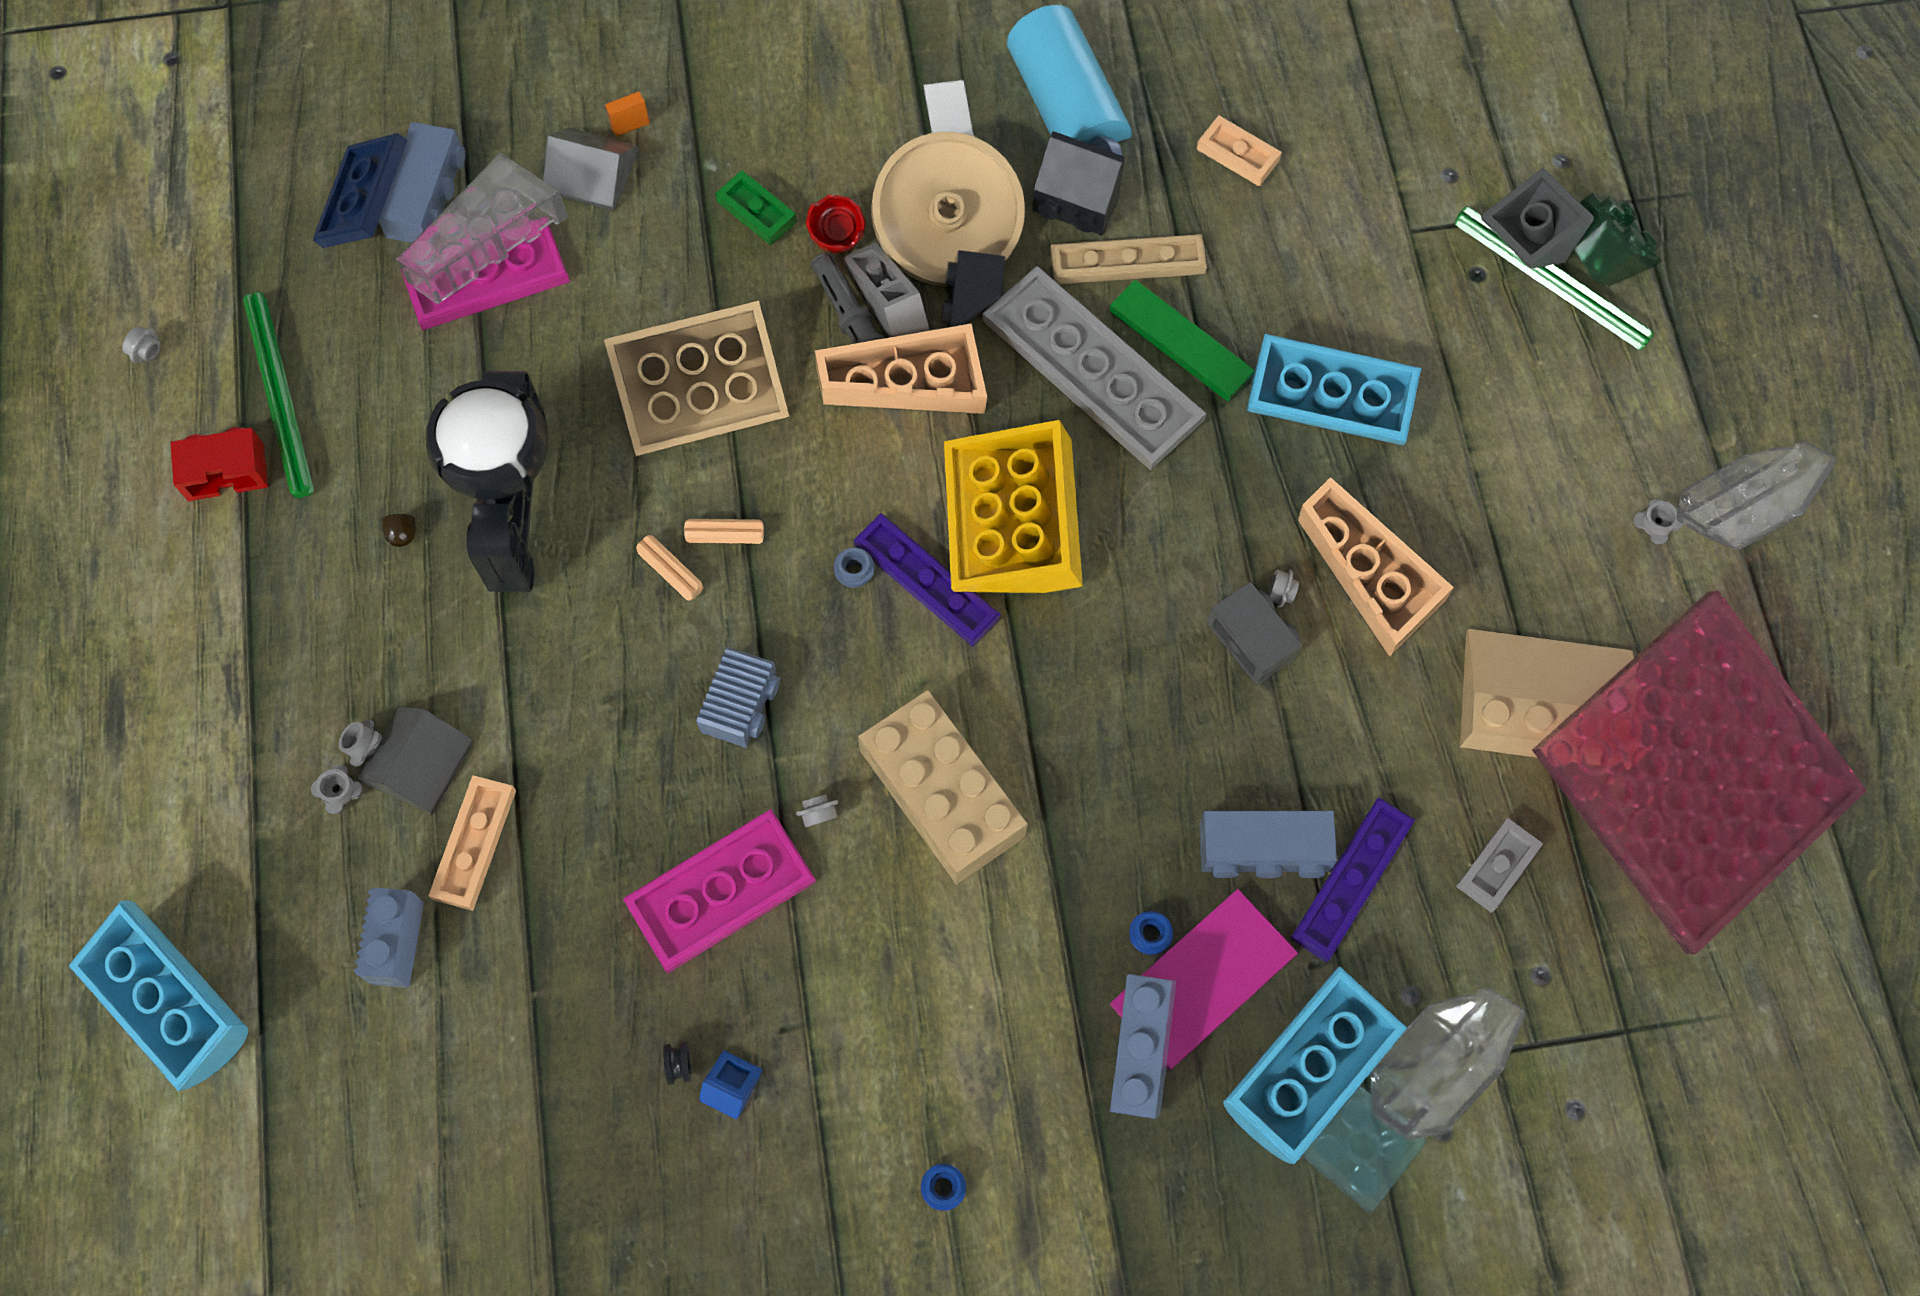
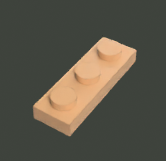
(472, 843)

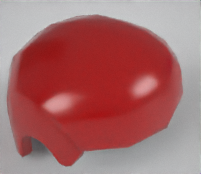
(835, 223)

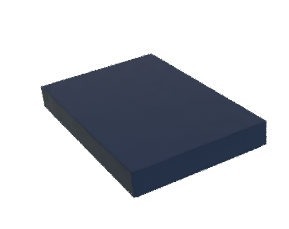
(360, 191)

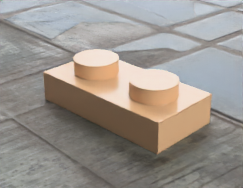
(1239, 150)

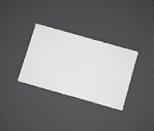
(948, 107)

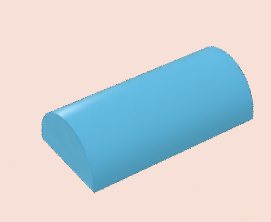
(1065, 76)
(1334, 389)
(159, 997)
(1313, 1067)

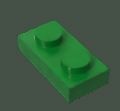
(756, 207)

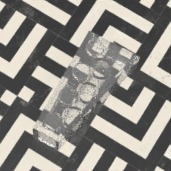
(480, 227)

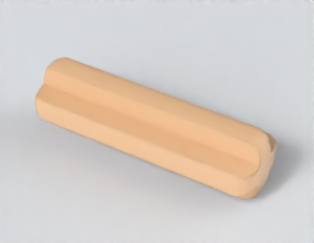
(724, 531)
(669, 567)

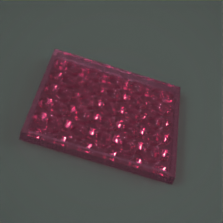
(1700, 771)

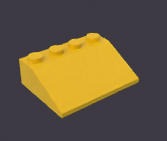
(1013, 511)

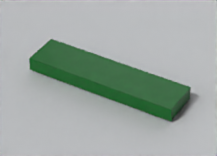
(1181, 340)

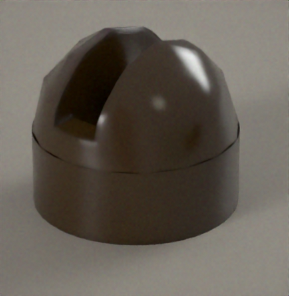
(399, 529)

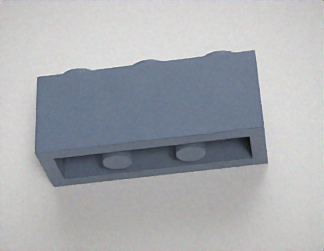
(422, 181)
(1267, 843)
(1143, 1046)

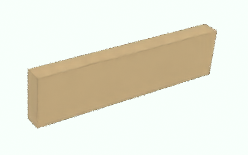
(1128, 259)

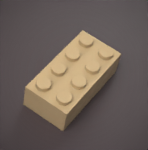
(942, 787)

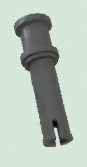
(853, 319)

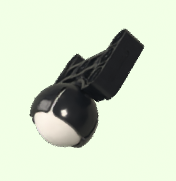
(492, 449)

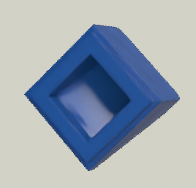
(729, 1084)

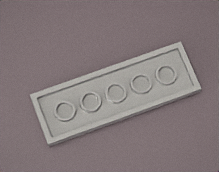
(1094, 367)

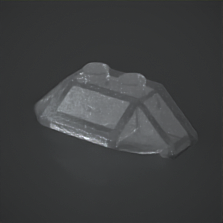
(1755, 494)
(1444, 1063)

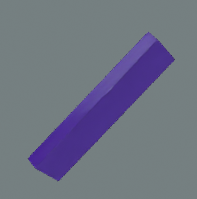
(926, 579)
(1352, 879)

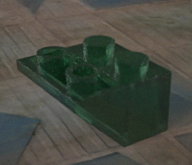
(1613, 242)

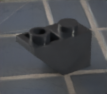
(974, 288)

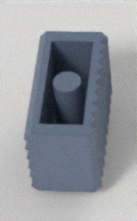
(738, 697)
(389, 937)

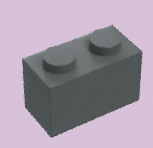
(1254, 632)

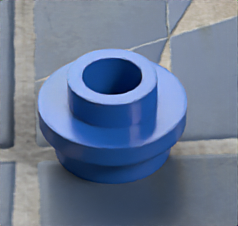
(1157, 921)
(939, 1172)

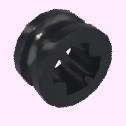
(677, 1063)

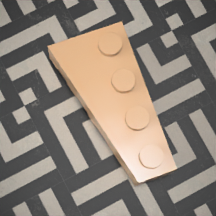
(906, 372)
(1375, 567)

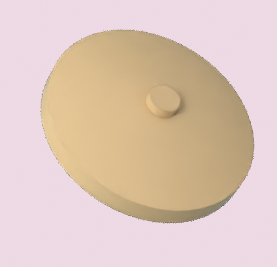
(944, 198)

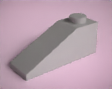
(887, 292)

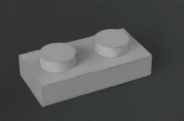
(1499, 865)

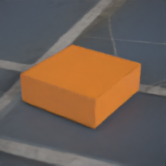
(627, 113)

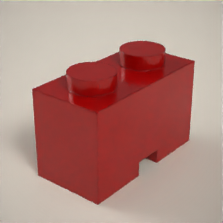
(218, 461)

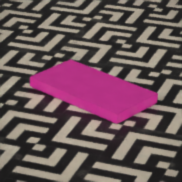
(524, 273)
(719, 890)
(1217, 971)

